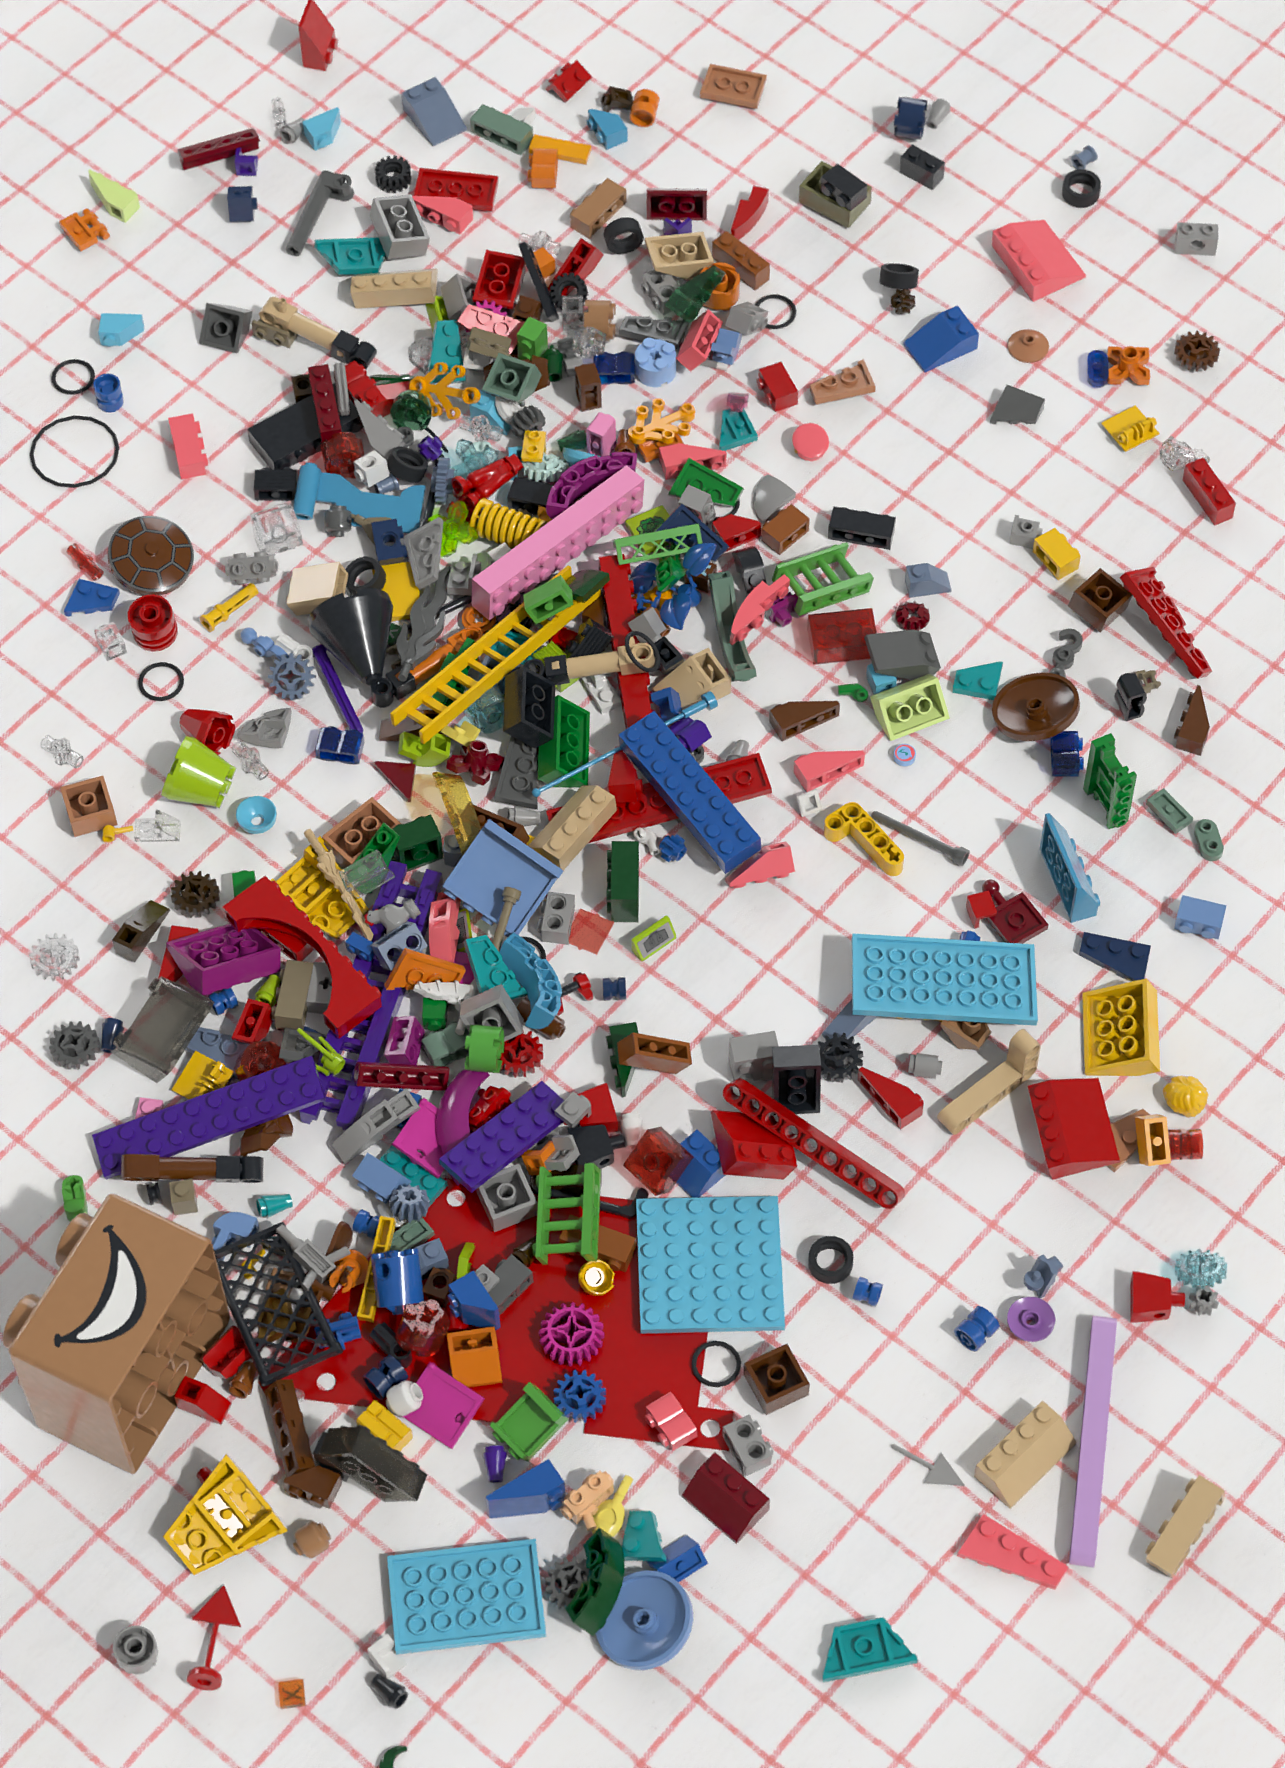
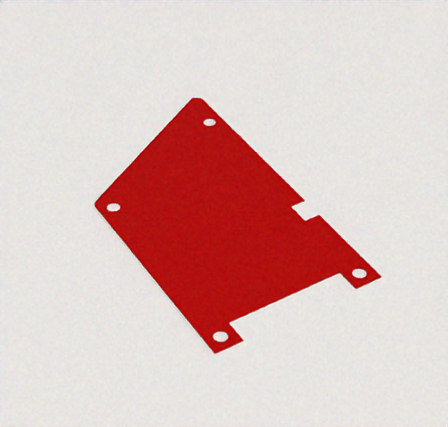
(631, 1364)

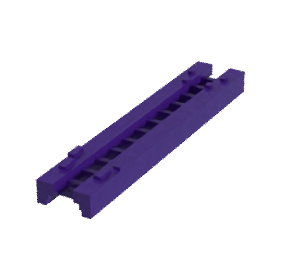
(377, 1030)

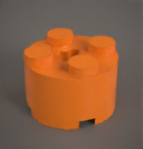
(727, 292)

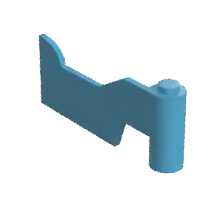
(333, 488)

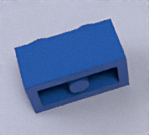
(359, 946)

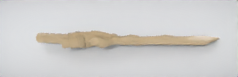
(327, 866)

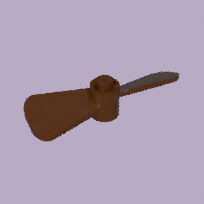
(342, 1237)

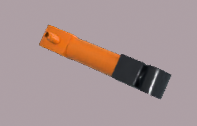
(394, 687)

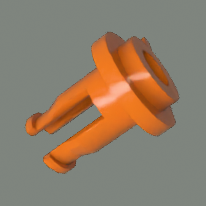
(356, 1276)

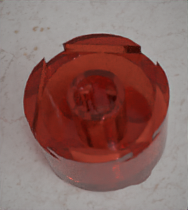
(341, 453)
(255, 1054)
(423, 1328)

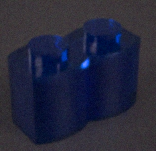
(615, 368)
(339, 745)
(1065, 754)

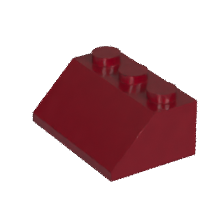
(676, 204)
(726, 1498)

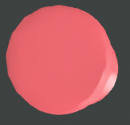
(810, 441)

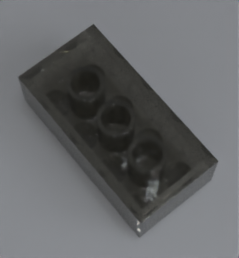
(373, 1463)

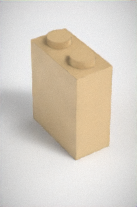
(315, 585)

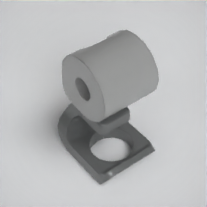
(570, 358)

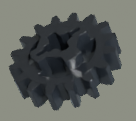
(848, 1056)

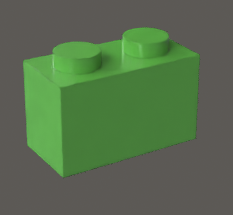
(532, 339)
(548, 599)

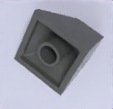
(225, 326)

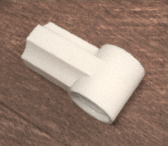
(291, 646)

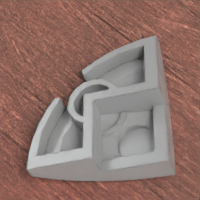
(770, 497)
(268, 730)

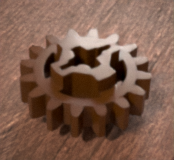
(1197, 351)

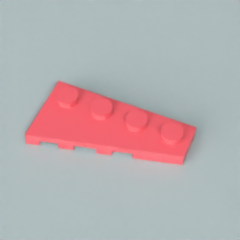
(1005, 1550)

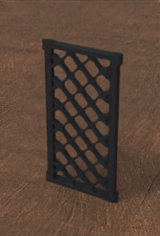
(288, 1368)

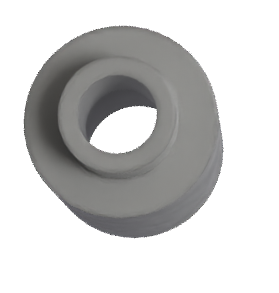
(925, 1065)

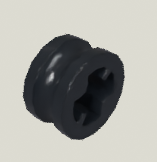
(154, 1193)

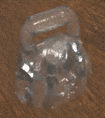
(1177, 454)

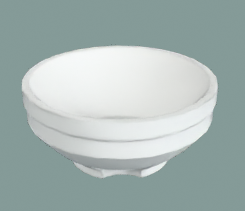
(508, 408)

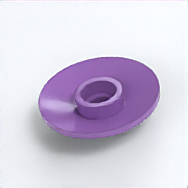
(1031, 1309)

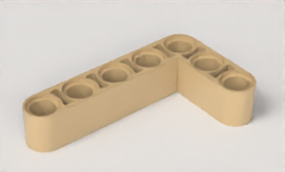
(996, 1085)

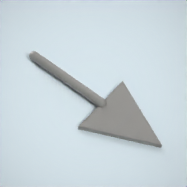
(940, 1472)

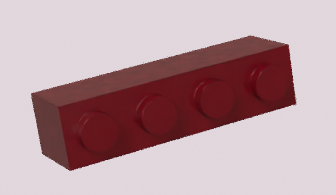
(324, 401)

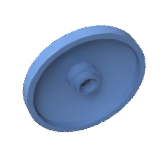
(647, 1621)

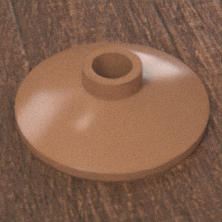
(1028, 346)

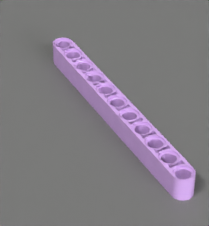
(1093, 1442)

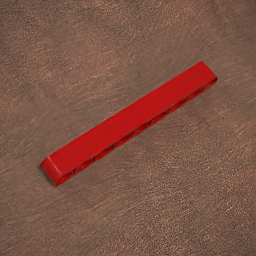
(824, 1143)

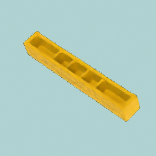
(381, 1244)

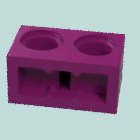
(404, 1041)

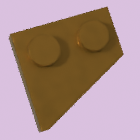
(280, 1322)

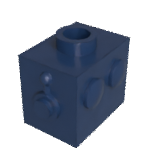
(241, 203)

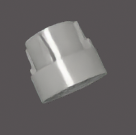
(134, 1637)

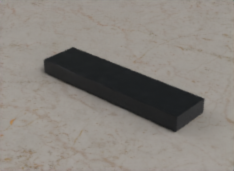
(538, 281)

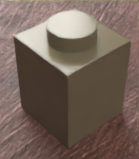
(183, 1197)

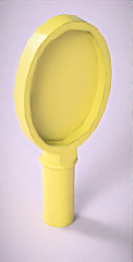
(611, 1512)

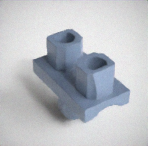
(1042, 1275)

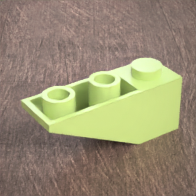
(116, 199)

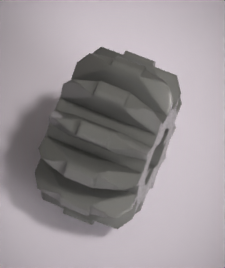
(529, 419)

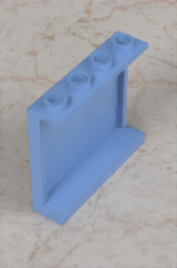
(497, 862)

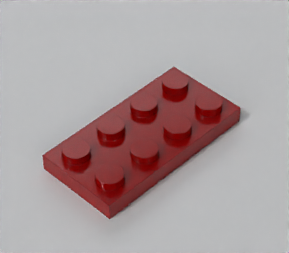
(471, 188)

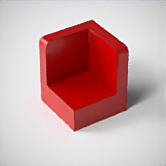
(980, 907)

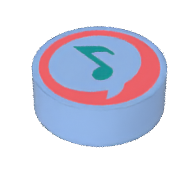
(904, 755)

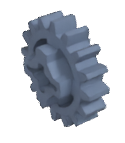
(441, 480)
(292, 687)

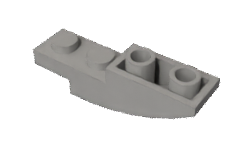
(374, 1124)

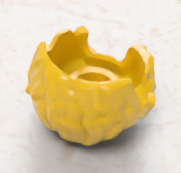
(1185, 1095)

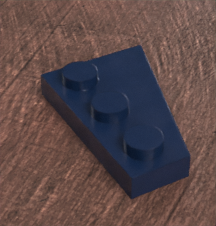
(682, 517)
(1122, 956)

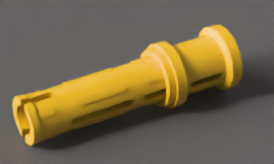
(222, 612)

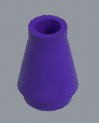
(495, 1462)

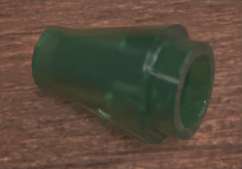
(574, 441)

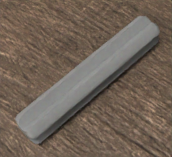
(341, 388)

